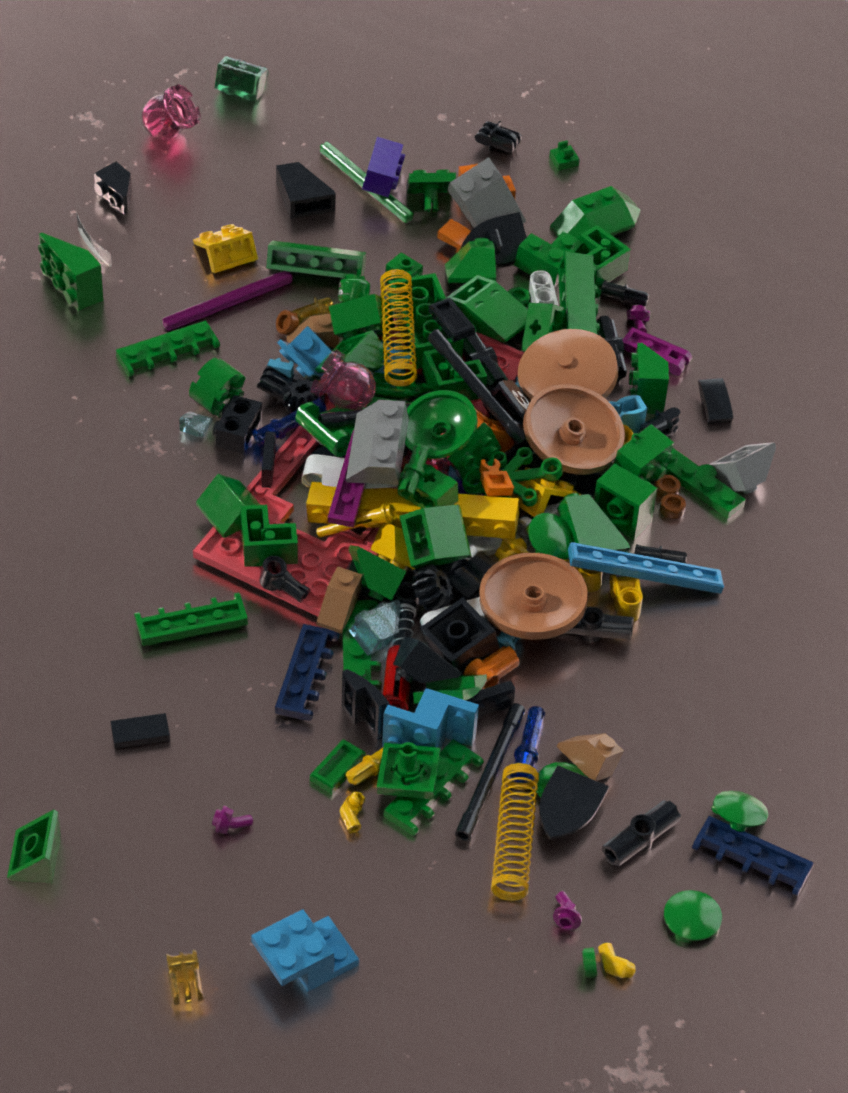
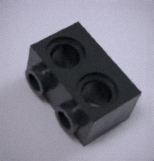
(237, 422)

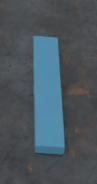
(645, 567)

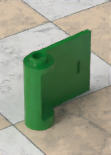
(333, 439)

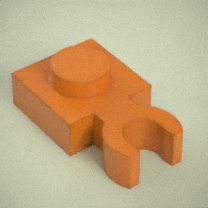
(495, 482)

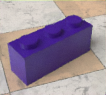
(384, 167)

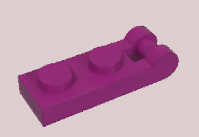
(661, 347)

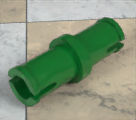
(413, 471)

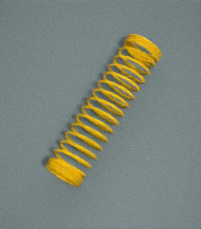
(400, 364)
(502, 894)

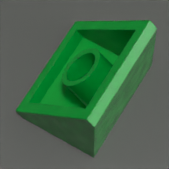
(223, 502)
(36, 850)

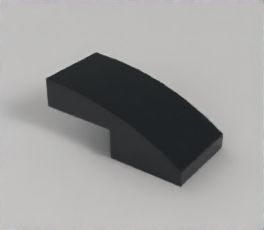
(716, 400)

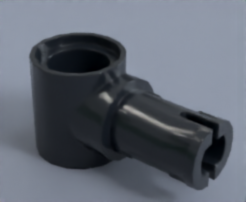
(281, 579)

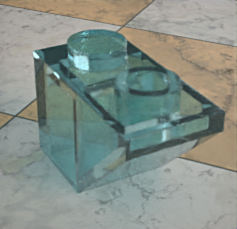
(377, 627)

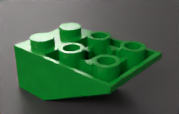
(71, 271)
(490, 308)

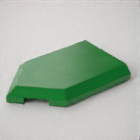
(384, 389)

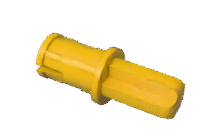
(369, 766)

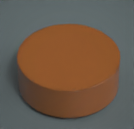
(287, 322)
(667, 485)
(672, 506)

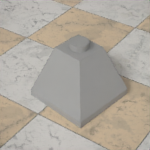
(745, 467)

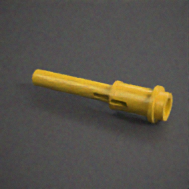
(385, 513)

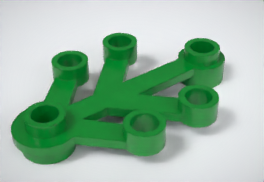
(544, 471)

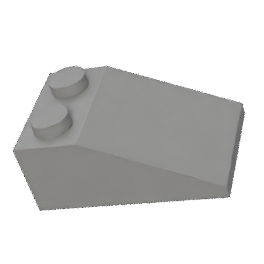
(483, 194)

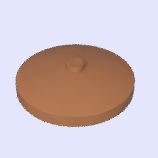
(568, 358)
(574, 428)
(533, 596)

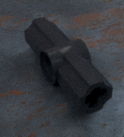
(608, 332)
(475, 349)
(596, 625)
(650, 825)

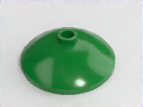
(438, 414)

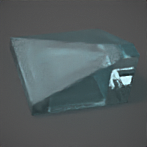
(194, 423)

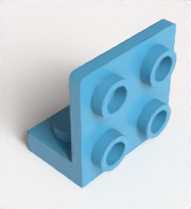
(307, 351)

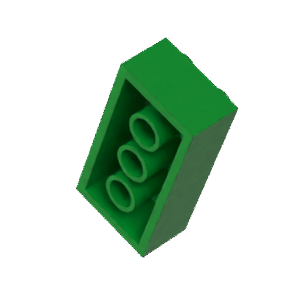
(425, 291)

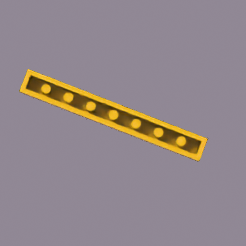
(481, 514)

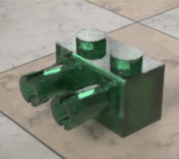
(240, 78)

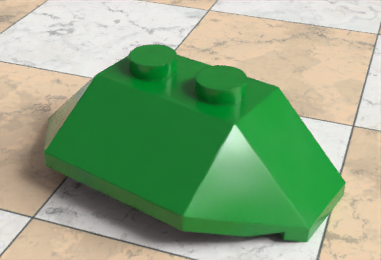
(604, 208)

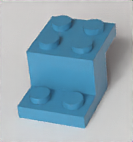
(433, 721)
(304, 950)

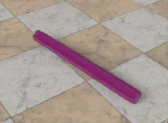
(226, 300)

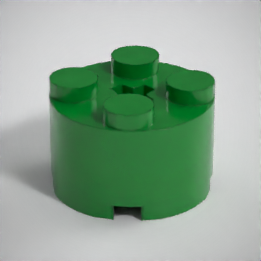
(216, 385)

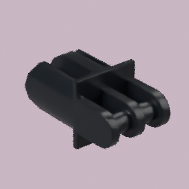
(498, 137)
(274, 382)
(666, 422)

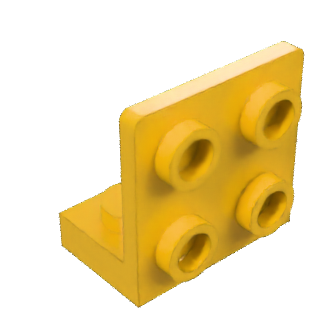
(228, 247)
(544, 489)

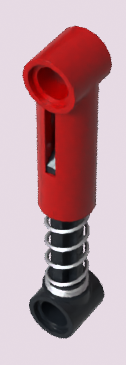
(408, 610)

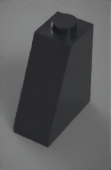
(303, 191)

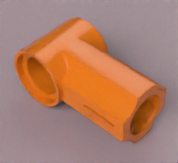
(494, 666)

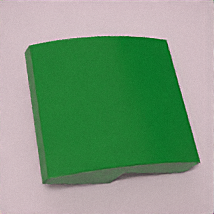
(462, 687)

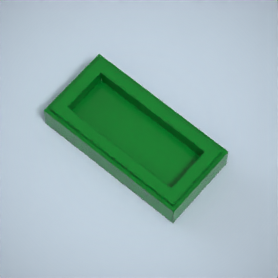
(333, 768)

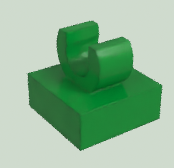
(564, 156)

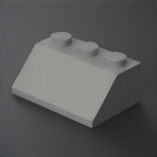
(378, 443)

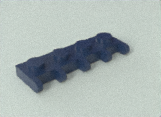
(303, 671)
(754, 853)

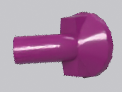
(639, 316)
(224, 820)
(566, 915)

